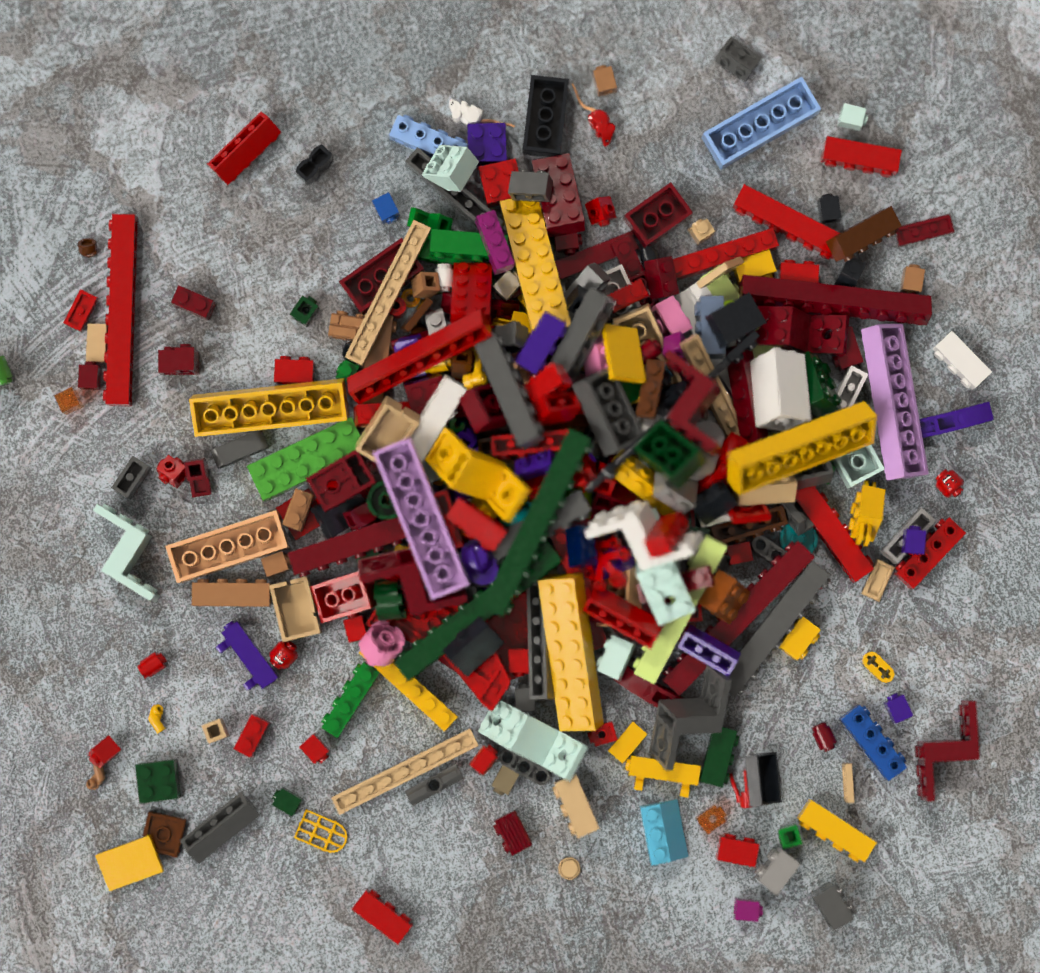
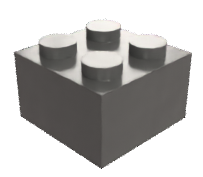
(832, 906)

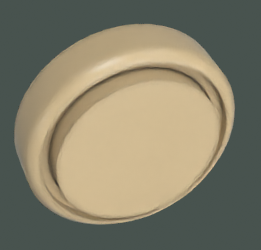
(569, 868)

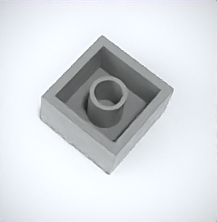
(776, 870)

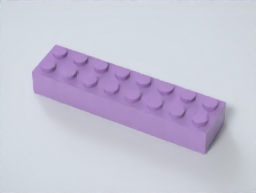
(894, 401)
(421, 518)

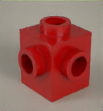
(600, 211)
(171, 471)

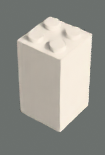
(780, 390)

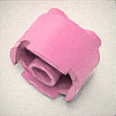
(381, 644)

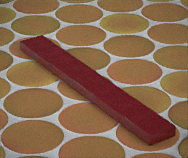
(577, 262)

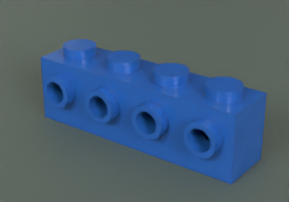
(873, 742)

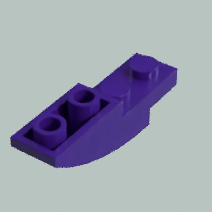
(956, 419)

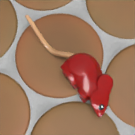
(599, 122)

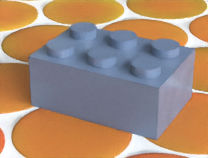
(704, 307)

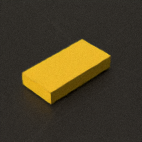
(627, 742)

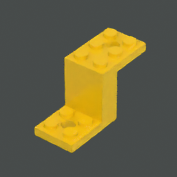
(477, 474)

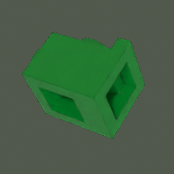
(346, 369)
(789, 836)

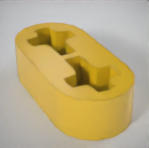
(881, 664)

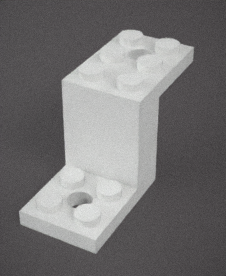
(636, 524)

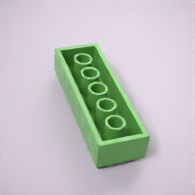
(295, 463)

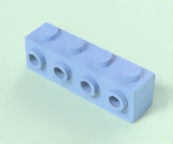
(421, 135)

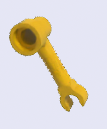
(477, 377)

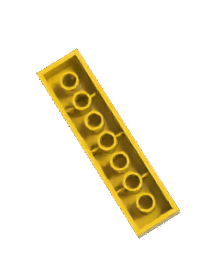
(533, 260)
(269, 407)
(801, 448)
(570, 652)

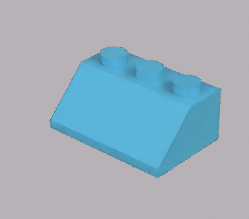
(663, 831)

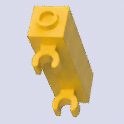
(650, 768)

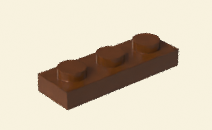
(651, 389)

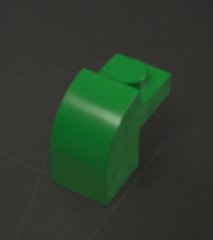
(432, 220)

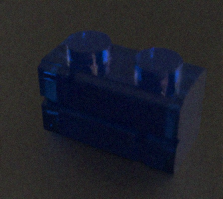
(580, 549)

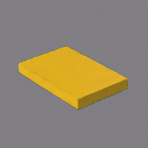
(623, 353)
(129, 862)

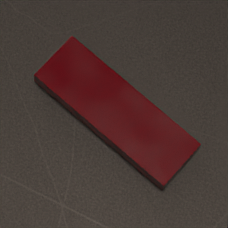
(924, 230)

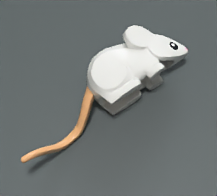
(469, 114)

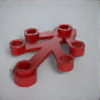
(617, 577)

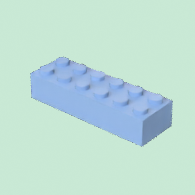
(761, 123)

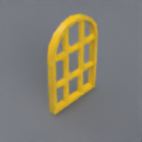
(313, 834)

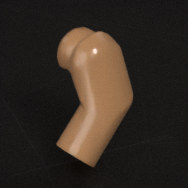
(97, 779)

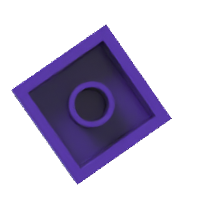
(487, 142)

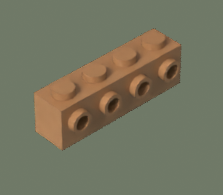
(231, 594)

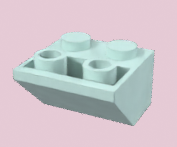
(451, 167)
(615, 658)

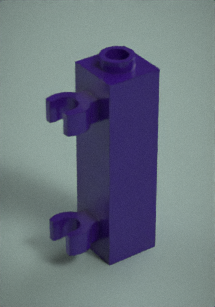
(249, 654)

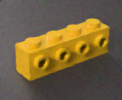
(640, 481)
(836, 830)

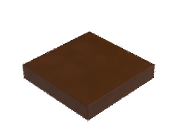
(416, 315)
(165, 832)

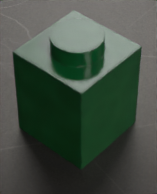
(286, 801)

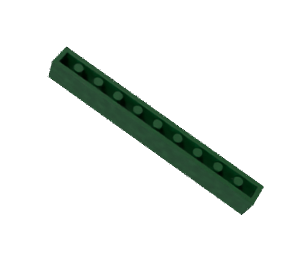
(537, 522)
(429, 650)

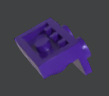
(534, 465)

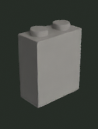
(677, 499)

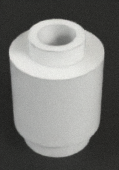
(445, 276)

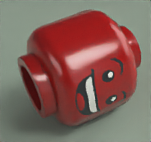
(949, 483)
(283, 655)

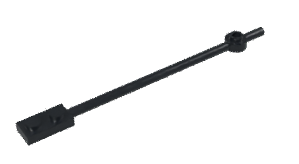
(734, 356)

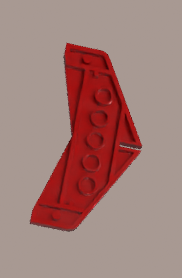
(487, 682)

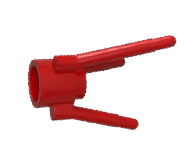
(743, 799)

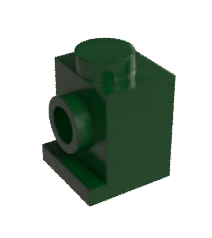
(297, 312)

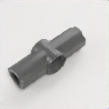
(423, 791)

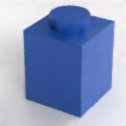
(386, 208)

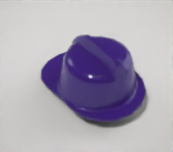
(479, 563)

